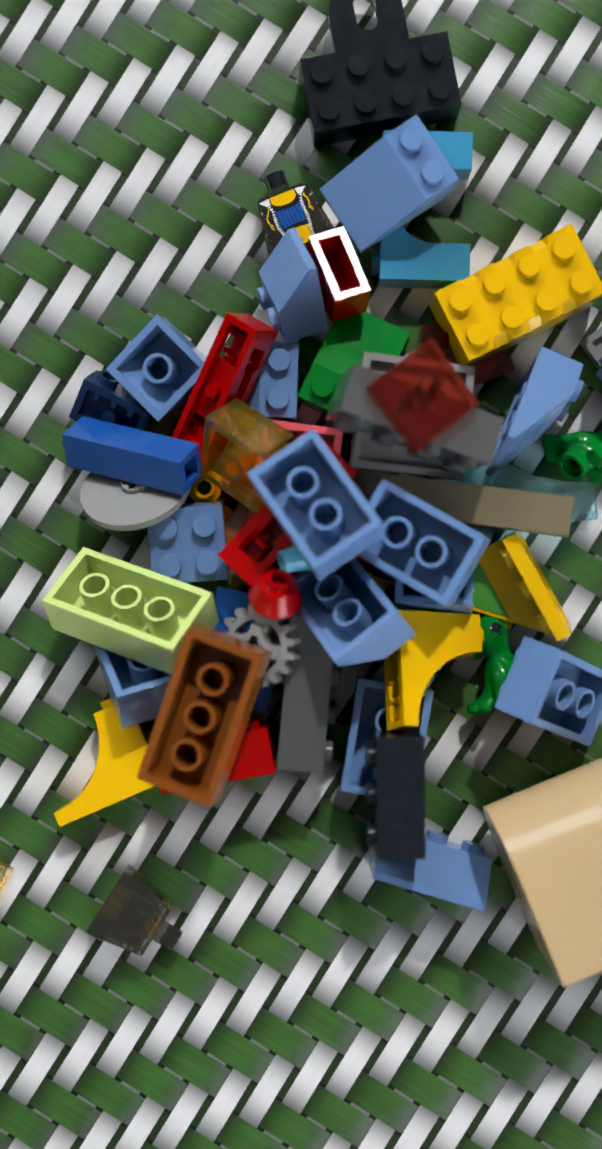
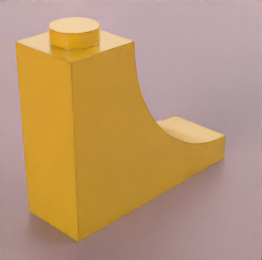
(410, 668)
(116, 767)

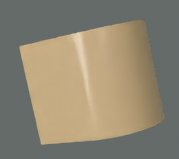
(554, 863)

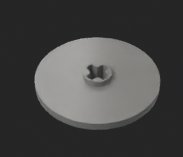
(125, 504)

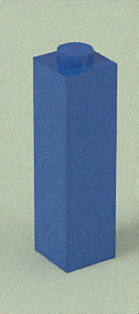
(132, 455)

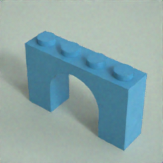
(420, 264)

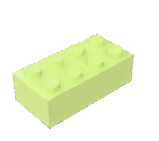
(127, 608)

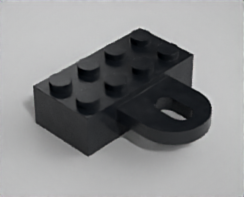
(377, 77)

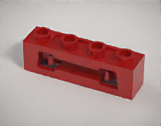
(228, 376)
(246, 563)

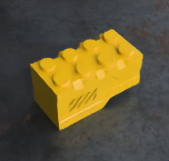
(517, 297)

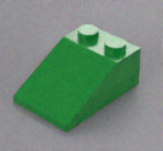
(342, 350)

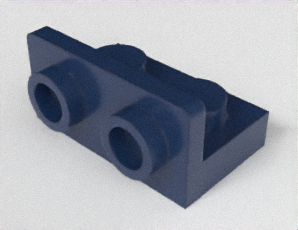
(108, 401)

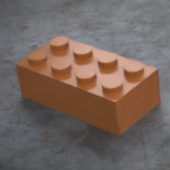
(204, 714)

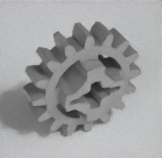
(265, 632)

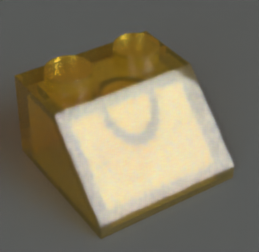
(234, 444)

